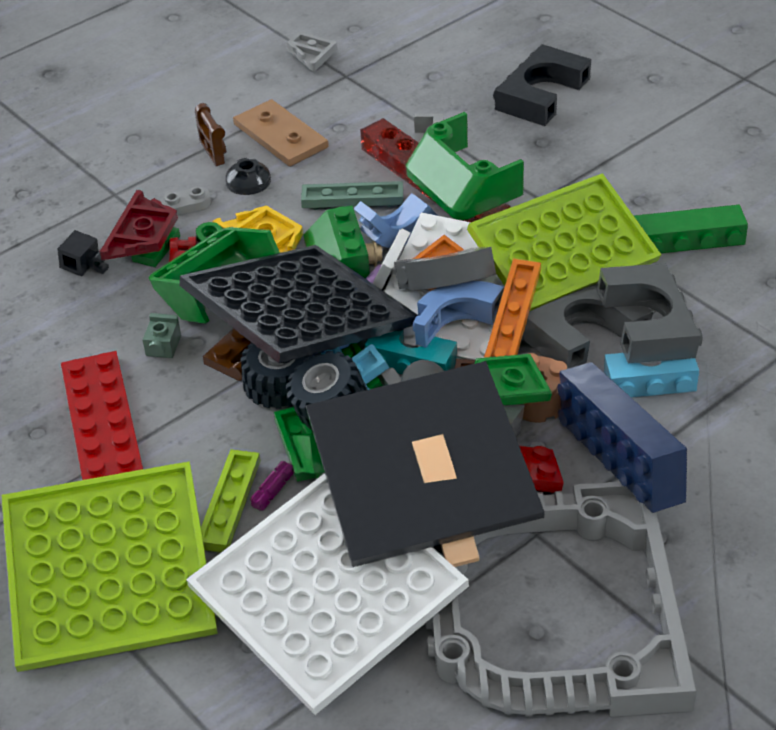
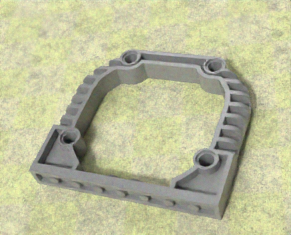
(653, 679)

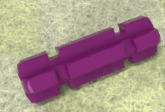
(272, 485)

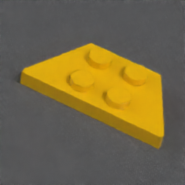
(284, 230)

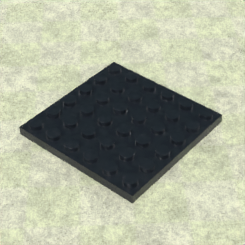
(297, 302)

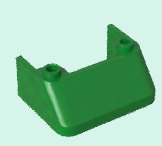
(453, 183)
(219, 249)

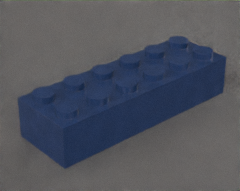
(623, 437)

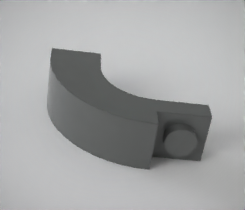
(445, 269)

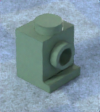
(162, 335)

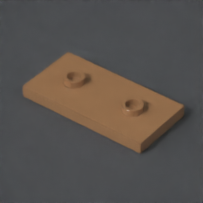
(280, 132)

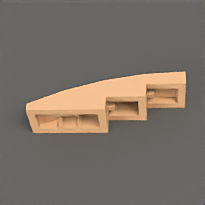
(437, 466)

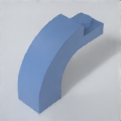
(385, 228)
(460, 301)

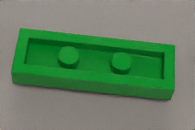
(289, 424)

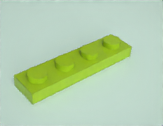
(229, 499)

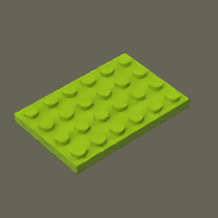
(569, 234)

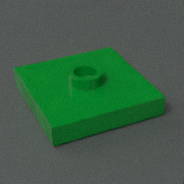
(517, 379)

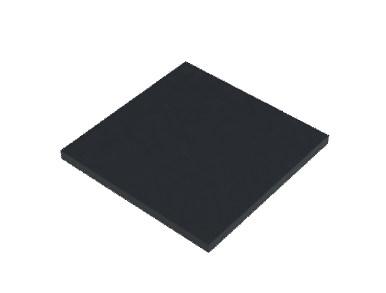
(377, 478)

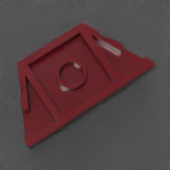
(140, 228)

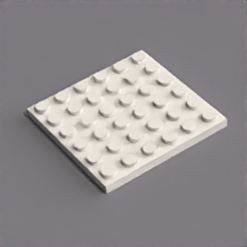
(306, 608)

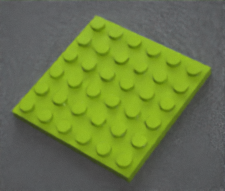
(104, 566)

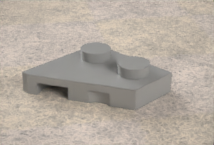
(311, 49)

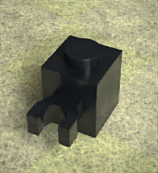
(80, 253)

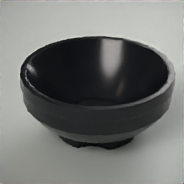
(248, 181)

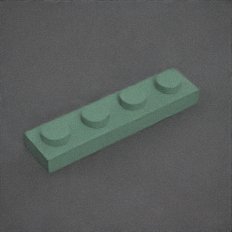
(351, 194)

